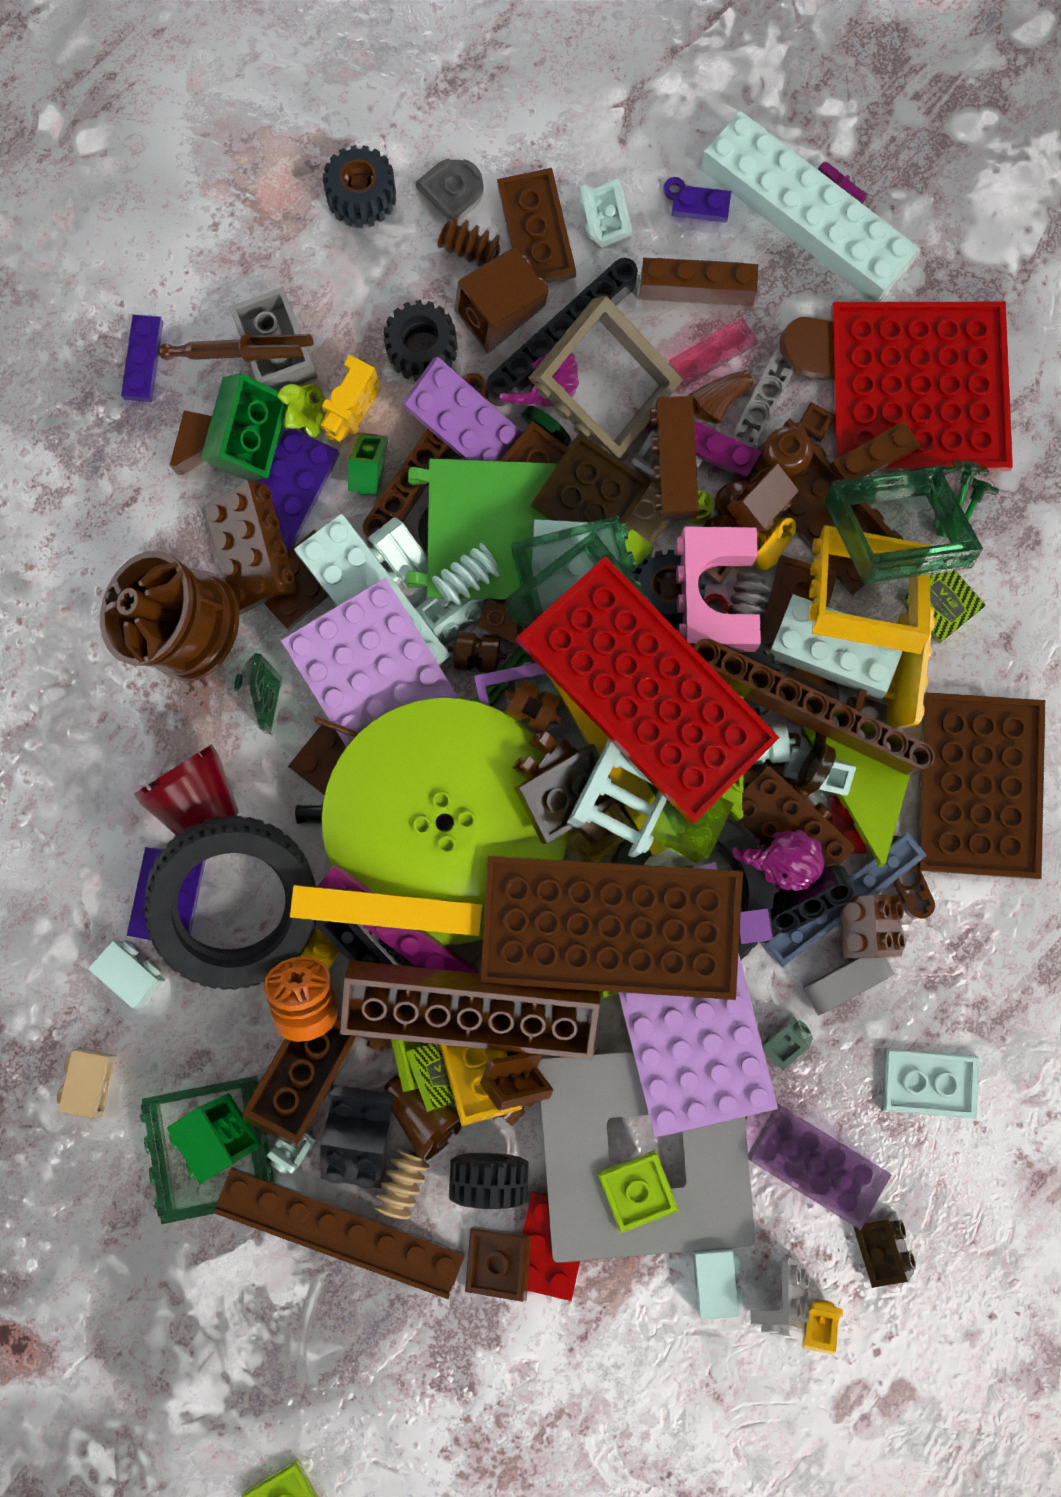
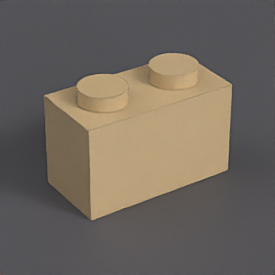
(86, 1083)

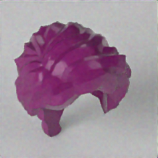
(565, 376)
(789, 862)

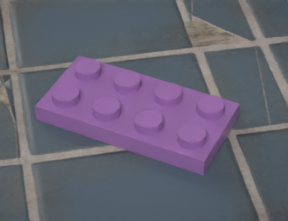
(460, 414)

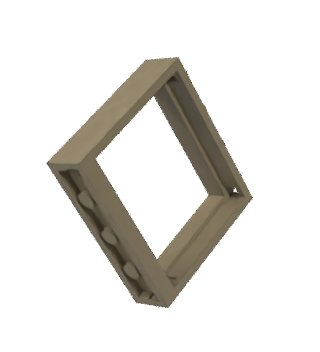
(640, 349)

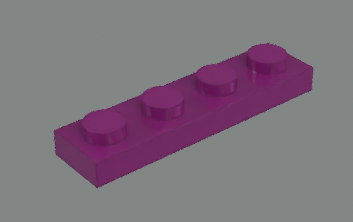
(723, 451)

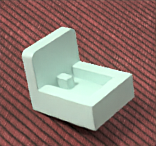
(288, 1158)

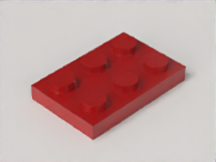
(544, 1273)

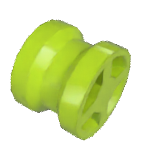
(706, 504)

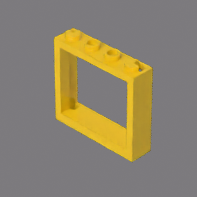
(861, 629)

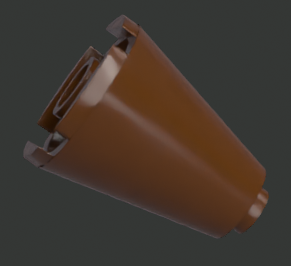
(424, 1129)

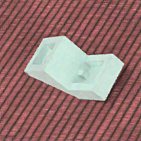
(838, 780)

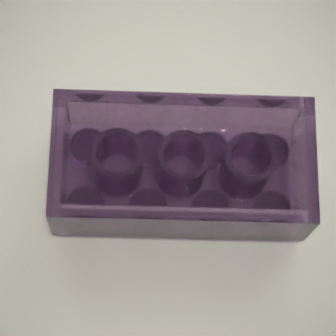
(819, 1166)

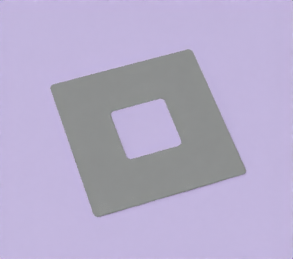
(711, 1205)

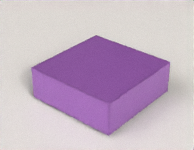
(755, 926)

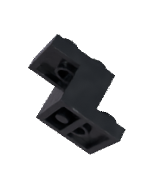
(356, 1136)

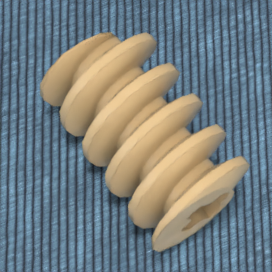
(402, 1184)

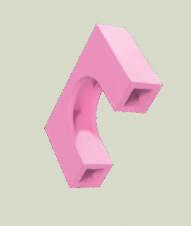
(701, 550)

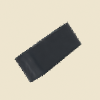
(797, 908)

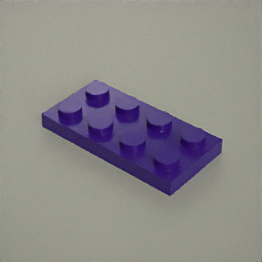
(297, 479)

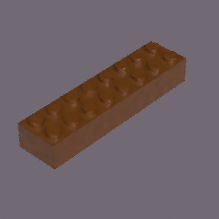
(463, 1012)

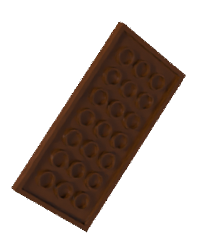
(612, 927)

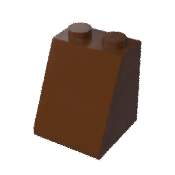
(499, 298)

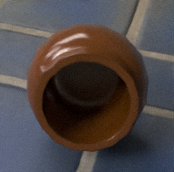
(788, 448)

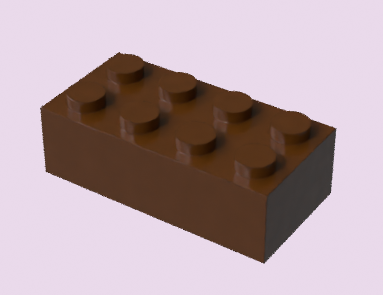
(298, 1085)

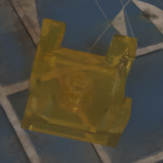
(588, 851)

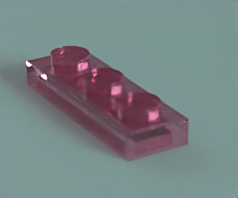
(713, 351)

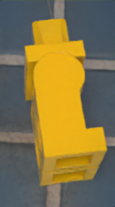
(350, 400)

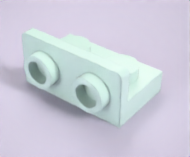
(448, 618)

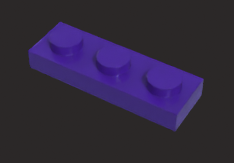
(142, 358)

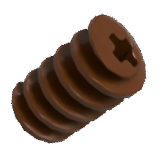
(468, 242)

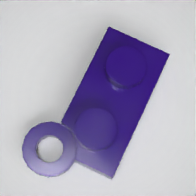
(698, 202)

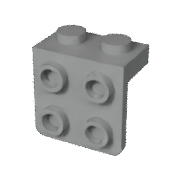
(794, 1308)

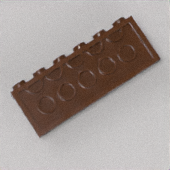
(812, 514)

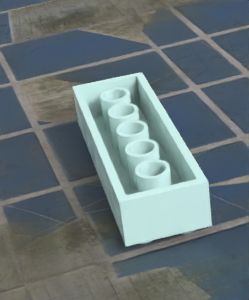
(347, 567)

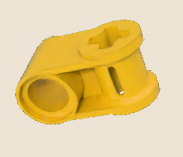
(772, 542)

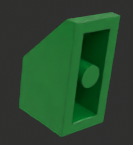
(367, 464)

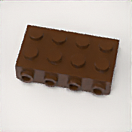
(250, 544)

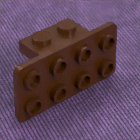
(778, 805)

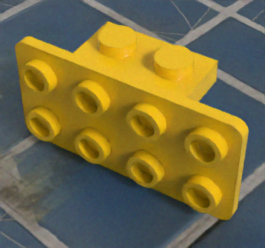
(908, 684)

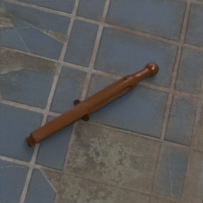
(247, 347)

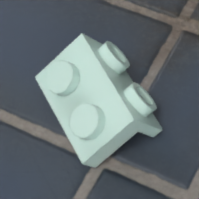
(605, 213)

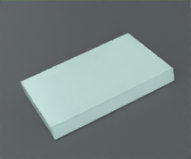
(930, 1083)

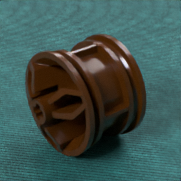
(169, 616)

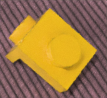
(822, 1327)

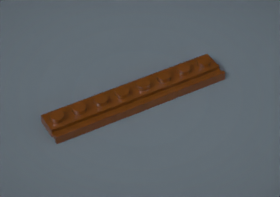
(339, 1233)

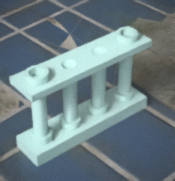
(601, 784)

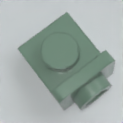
(788, 1042)

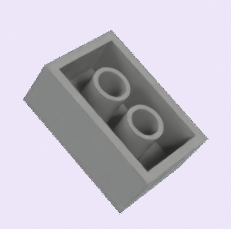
(273, 316)

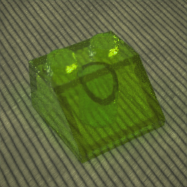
(693, 840)

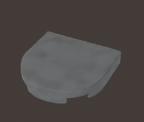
(453, 187)

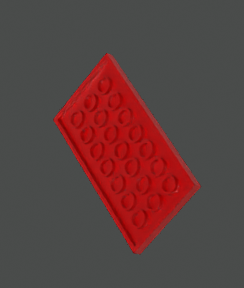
(647, 689)

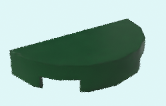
(546, 422)

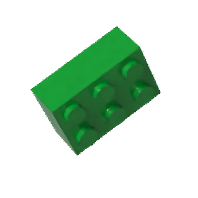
(244, 428)
(212, 1138)

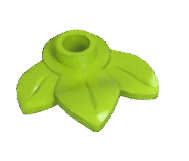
(300, 409)

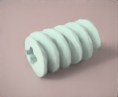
(467, 575)

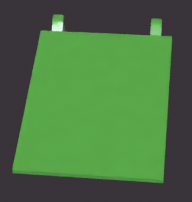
(477, 505)

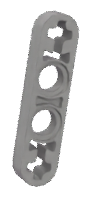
(763, 402)

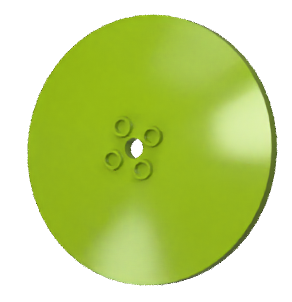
(408, 772)

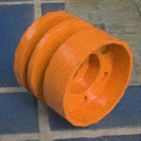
(301, 998)

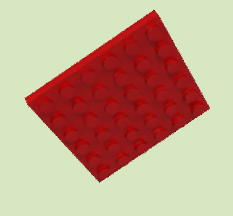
(927, 367)

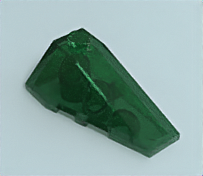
(259, 690)

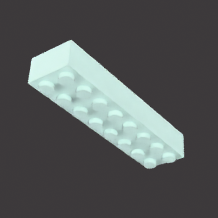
(808, 207)

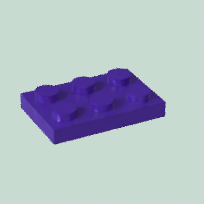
(187, 896)

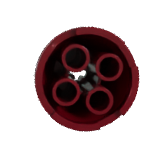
(190, 792)

